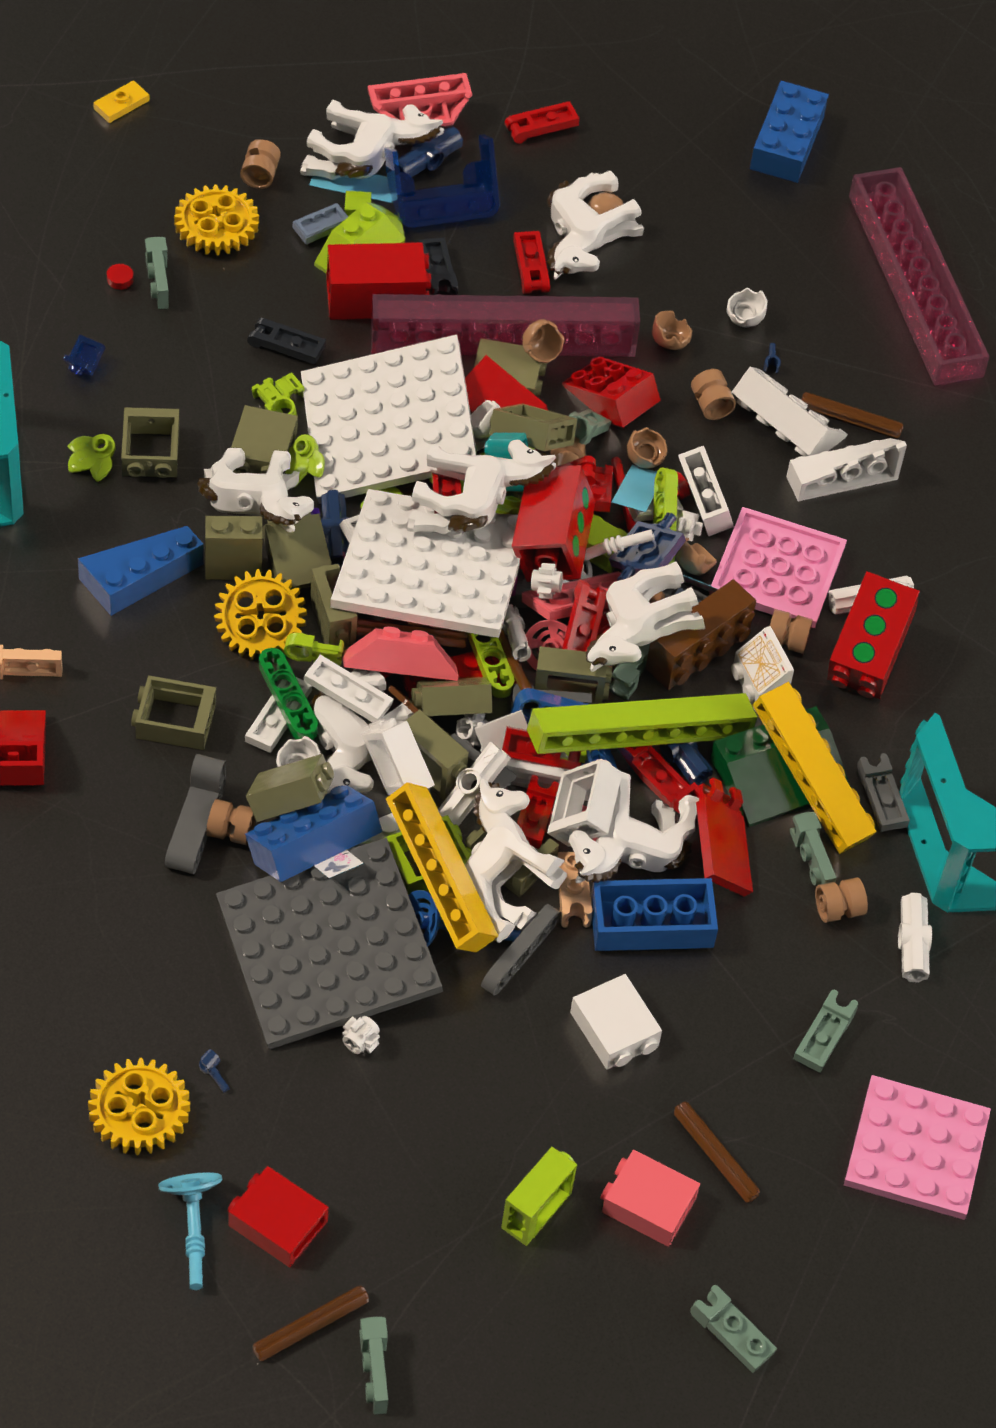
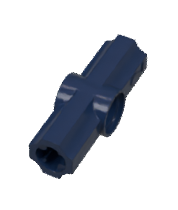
(430, 153)
(333, 513)
(688, 760)

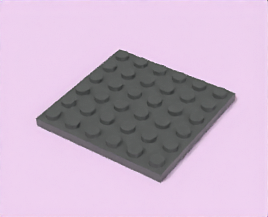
(328, 946)

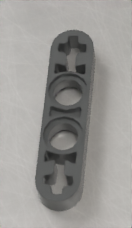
(521, 949)

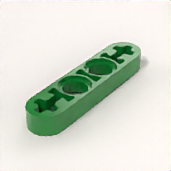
(285, 695)

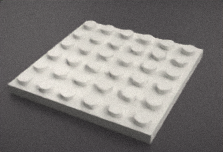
(385, 412)
(425, 575)

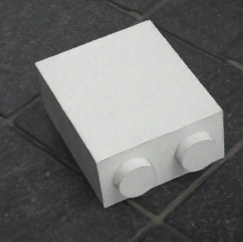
(616, 1022)

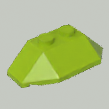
(364, 226)

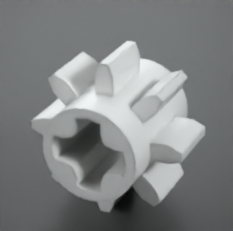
(688, 524)
(547, 581)
(466, 726)
(361, 1035)

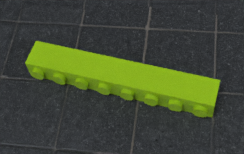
(639, 723)

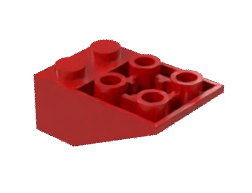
(614, 390)
(22, 747)

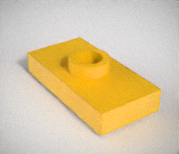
(121, 101)

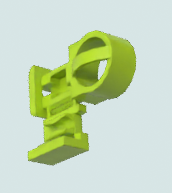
(279, 395)
(311, 649)

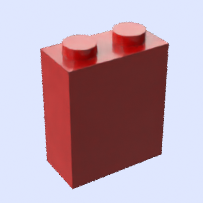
(277, 1216)

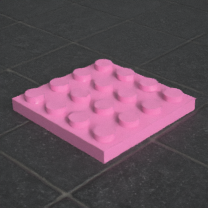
(780, 564)
(917, 1147)

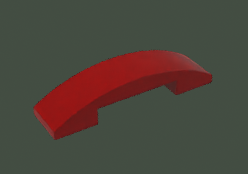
(658, 775)

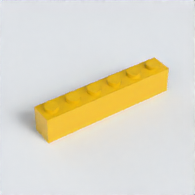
(814, 767)
(441, 867)

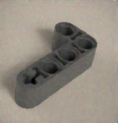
(190, 836)

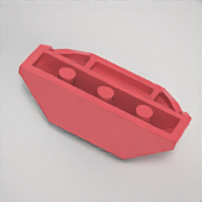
(435, 96)
(401, 653)

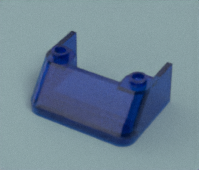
(446, 204)

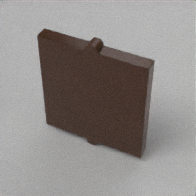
(404, 699)

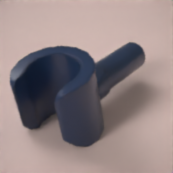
(772, 359)
(207, 1064)

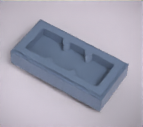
(319, 223)

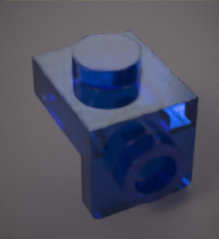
(84, 356)

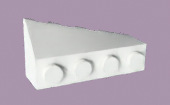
(786, 413)
(846, 468)

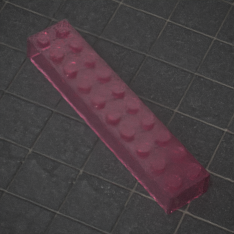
(918, 276)
(588, 323)

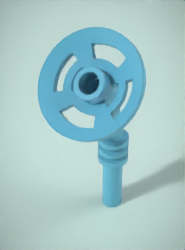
(190, 1188)

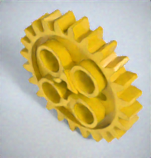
(216, 219)
(259, 590)
(139, 1106)

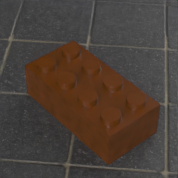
(726, 620)

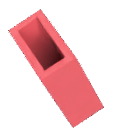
(649, 1197)

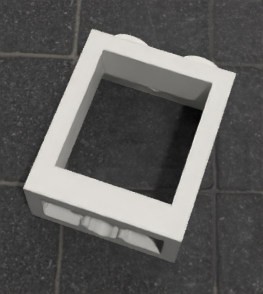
(396, 755)
(567, 811)

